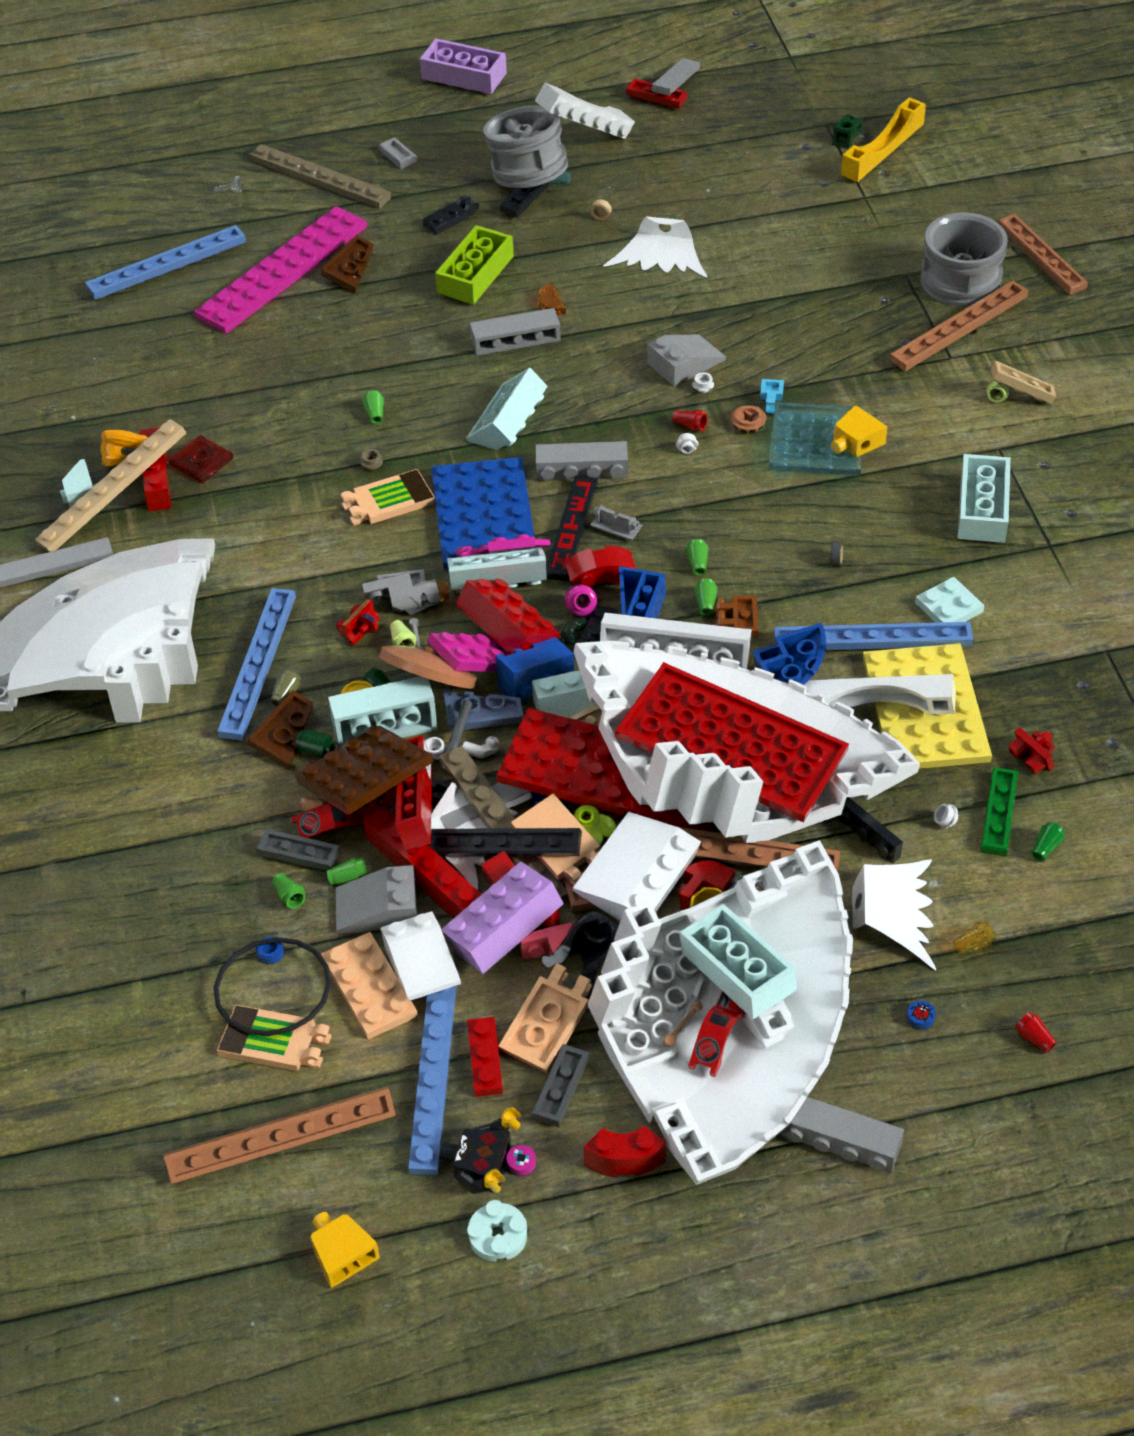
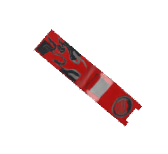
(328, 817)
(714, 1034)

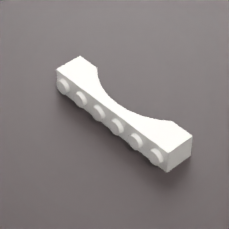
(572, 108)
(925, 692)

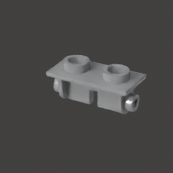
(619, 525)

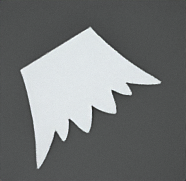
(661, 247)
(453, 800)
(893, 903)

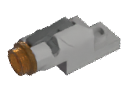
(406, 596)

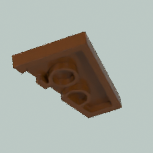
(349, 264)
(279, 731)

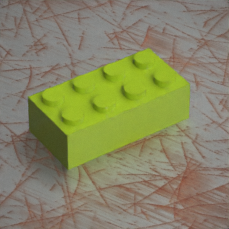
(474, 264)

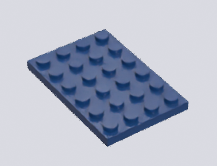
(480, 503)

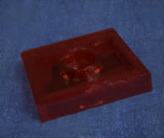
(201, 459)

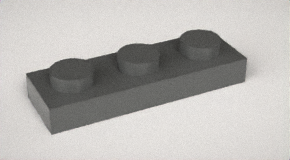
(298, 850)
(560, 1085)

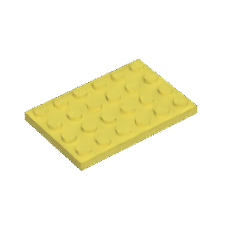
(937, 738)

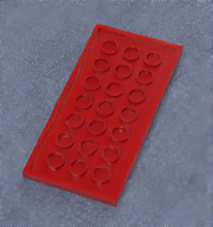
(706, 719)
(575, 765)

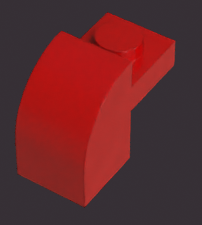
(704, 875)

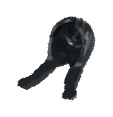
(591, 939)

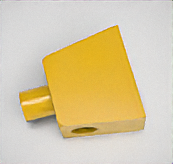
(858, 433)
(342, 1247)

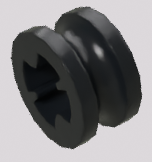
(438, 785)

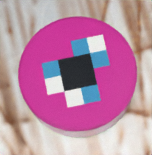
(521, 1160)

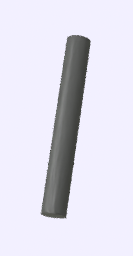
(459, 727)

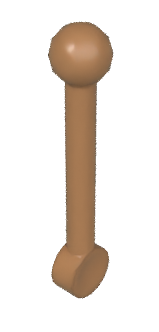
(669, 1039)

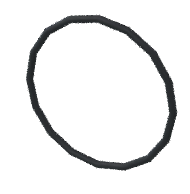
(282, 1030)

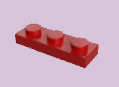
(643, 90)
(484, 1056)

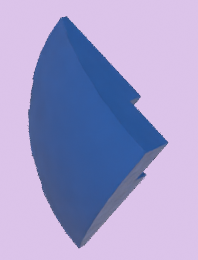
(794, 655)

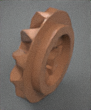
(751, 413)

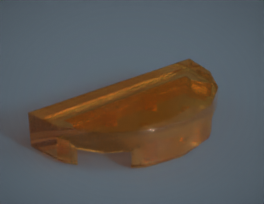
(549, 298)

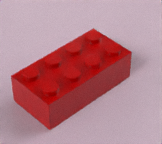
(504, 614)

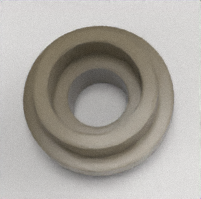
(371, 459)

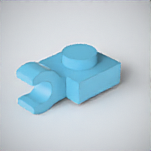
(771, 391)

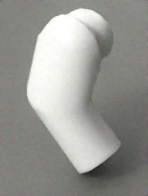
(482, 751)

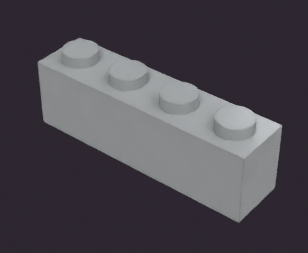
(515, 331)
(581, 459)
(846, 1134)

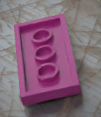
(467, 651)

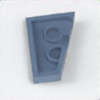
(485, 711)

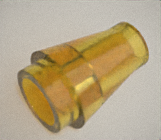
(975, 938)

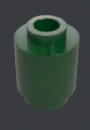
(314, 743)

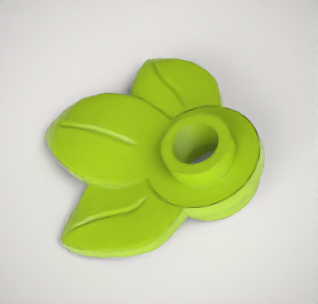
(598, 825)

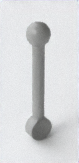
(414, 623)

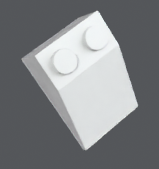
(420, 956)

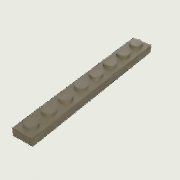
(320, 176)
(489, 805)

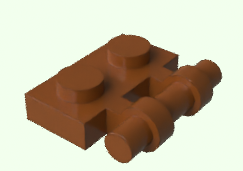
(743, 611)

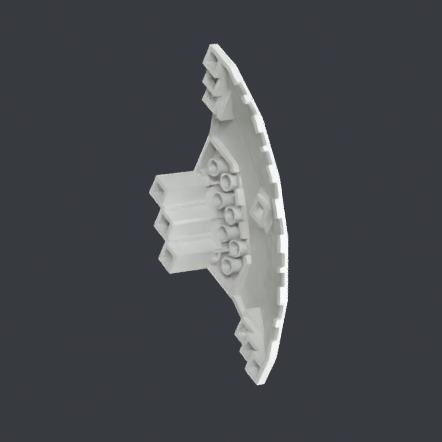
(109, 629)
(702, 783)
(763, 1069)

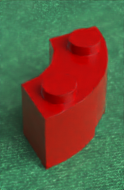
(598, 566)
(624, 1153)

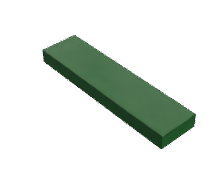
(999, 811)

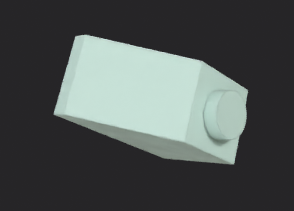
(76, 483)

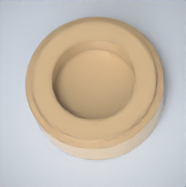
(600, 210)

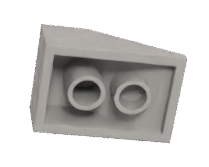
(682, 357)
(376, 900)

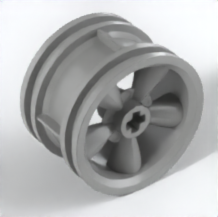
(525, 147)
(963, 258)

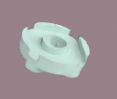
(498, 1247)

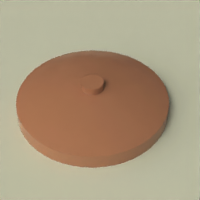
(426, 664)

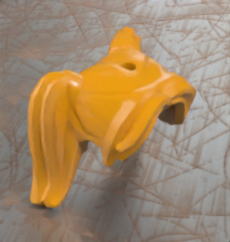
(114, 441)

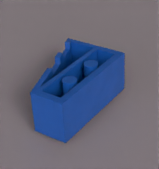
(641, 592)
(541, 661)

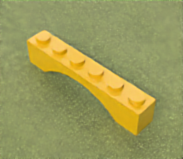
(862, 159)

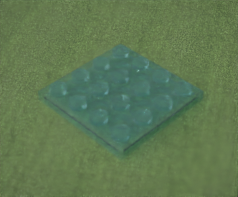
(804, 439)

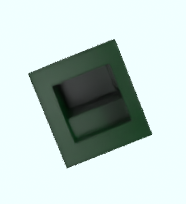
(846, 131)

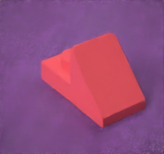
(543, 941)

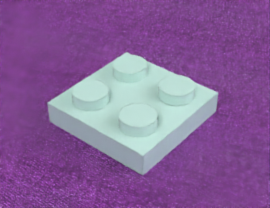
(949, 602)

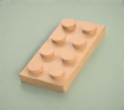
(369, 985)

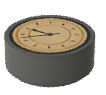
(837, 551)

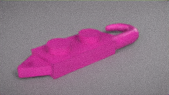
(502, 545)

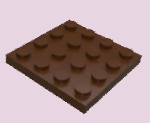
(363, 769)

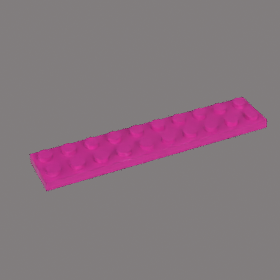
(280, 270)

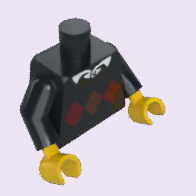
(482, 1154)

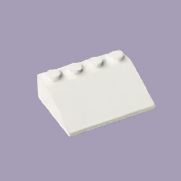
(637, 865)

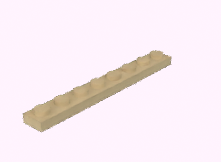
(110, 486)

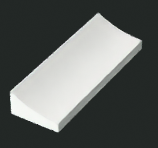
(695, 637)

